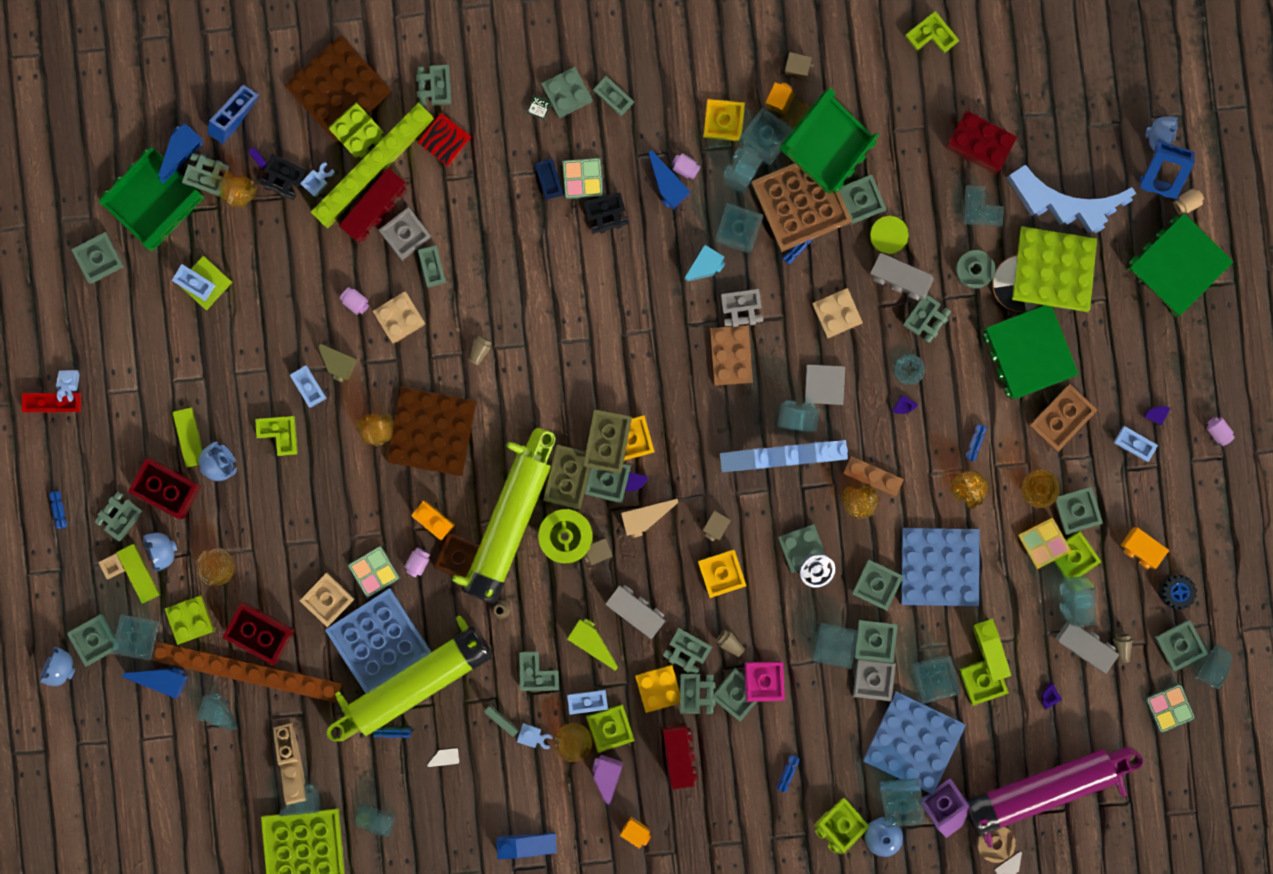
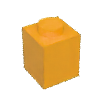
(780, 98)
(635, 833)

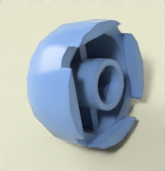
(1162, 130)
(217, 462)
(159, 550)
(57, 668)
(881, 839)

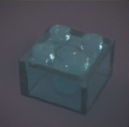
(765, 135)
(743, 169)
(738, 228)
(797, 417)
(1078, 601)
(135, 637)
(835, 645)
(935, 679)
(902, 802)

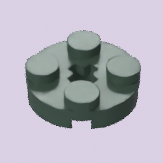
(967, 261)

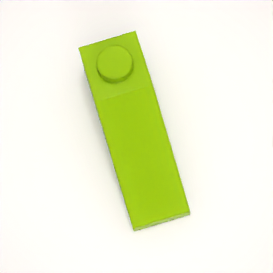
(588, 639)
(992, 649)

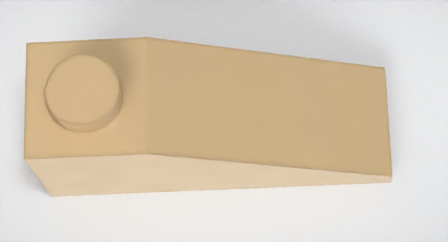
(643, 518)

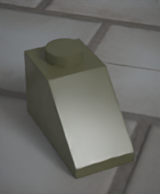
(337, 363)

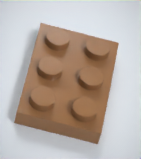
(731, 355)
(1063, 417)

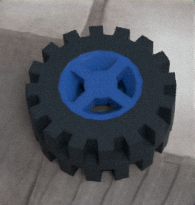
(1186, 592)

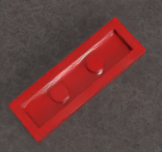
(49, 403)

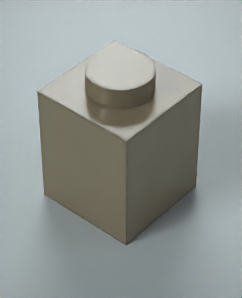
(798, 66)
(716, 526)
(598, 552)

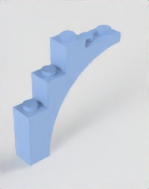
(1090, 212)
(783, 456)

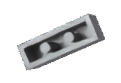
(901, 277)
(636, 611)
(1087, 646)

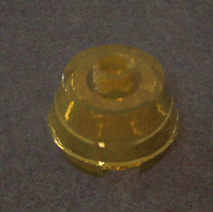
(237, 190)
(375, 429)
(970, 487)
(1040, 488)
(860, 502)
(215, 567)
(573, 742)

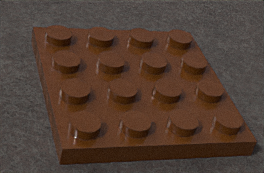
(335, 83)
(431, 431)

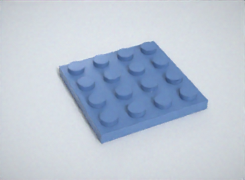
(940, 567)
(378, 640)
(914, 742)

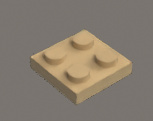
(837, 313)
(399, 317)
(327, 600)

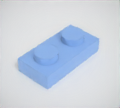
(193, 282)
(308, 386)
(1135, 444)
(587, 701)

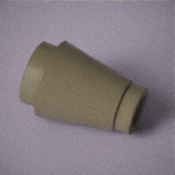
(479, 349)
(506, 609)
(730, 643)
(1123, 646)

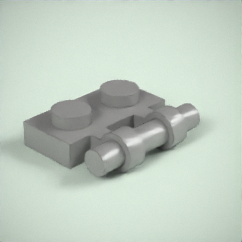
(741, 301)

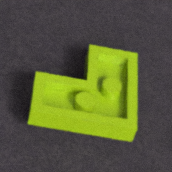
(932, 28)
(283, 429)

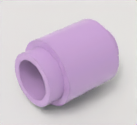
(685, 166)
(354, 301)
(1220, 431)
(417, 562)

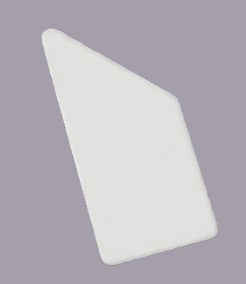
(445, 757)
(1010, 866)

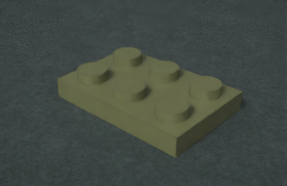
(607, 441)
(567, 478)

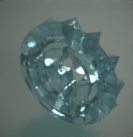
(916, 363)

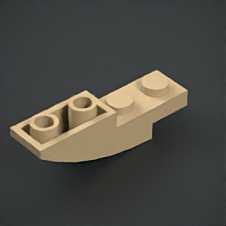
(290, 763)

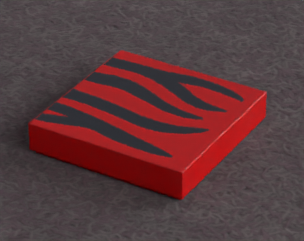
(444, 140)

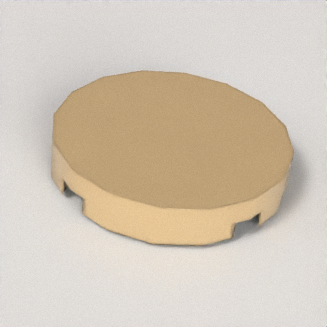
(1002, 847)

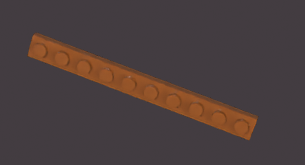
(245, 671)

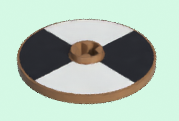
(1003, 287)

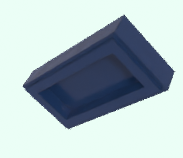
(549, 179)

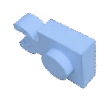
(315, 181)
(67, 382)
(531, 736)

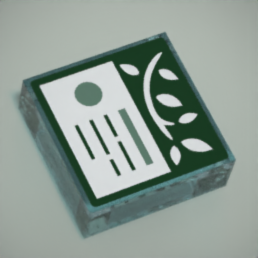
(539, 108)

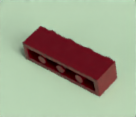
(373, 205)

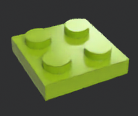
(189, 619)

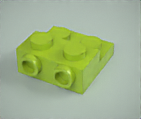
(356, 131)
(841, 827)

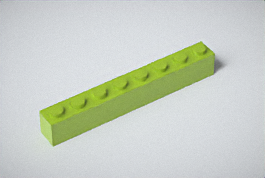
(372, 165)

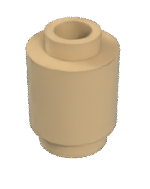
(1188, 201)

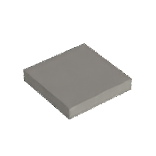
(405, 233)
(824, 384)
(874, 680)

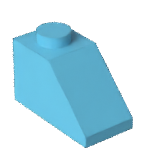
(705, 264)

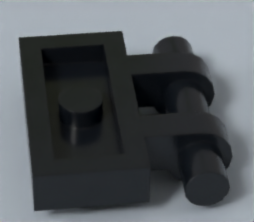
(285, 171)
(603, 207)

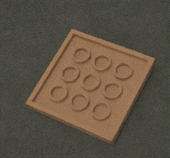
(798, 206)

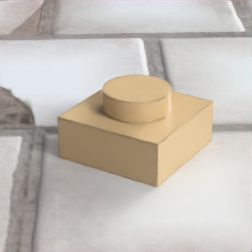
(111, 566)

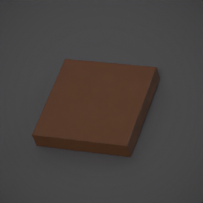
(456, 555)

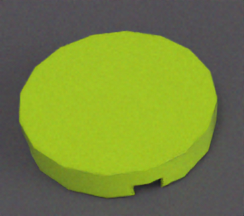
(889, 235)

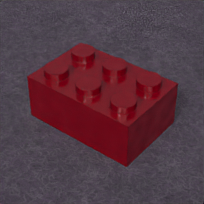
(981, 142)
(164, 488)
(258, 633)
(680, 756)

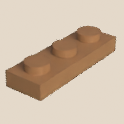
(873, 476)

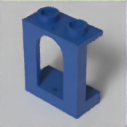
(1171, 154)

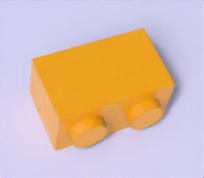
(433, 520)
(1144, 548)

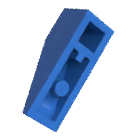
(230, 116)
(180, 149)
(669, 186)
(165, 681)
(525, 845)

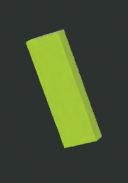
(188, 436)
(138, 573)

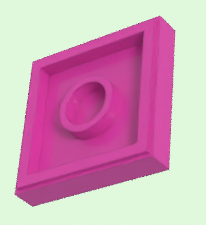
(764, 681)

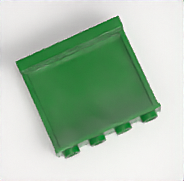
(828, 143)
(147, 205)
(1179, 264)
(1030, 352)

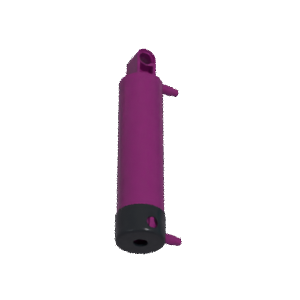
(1050, 789)

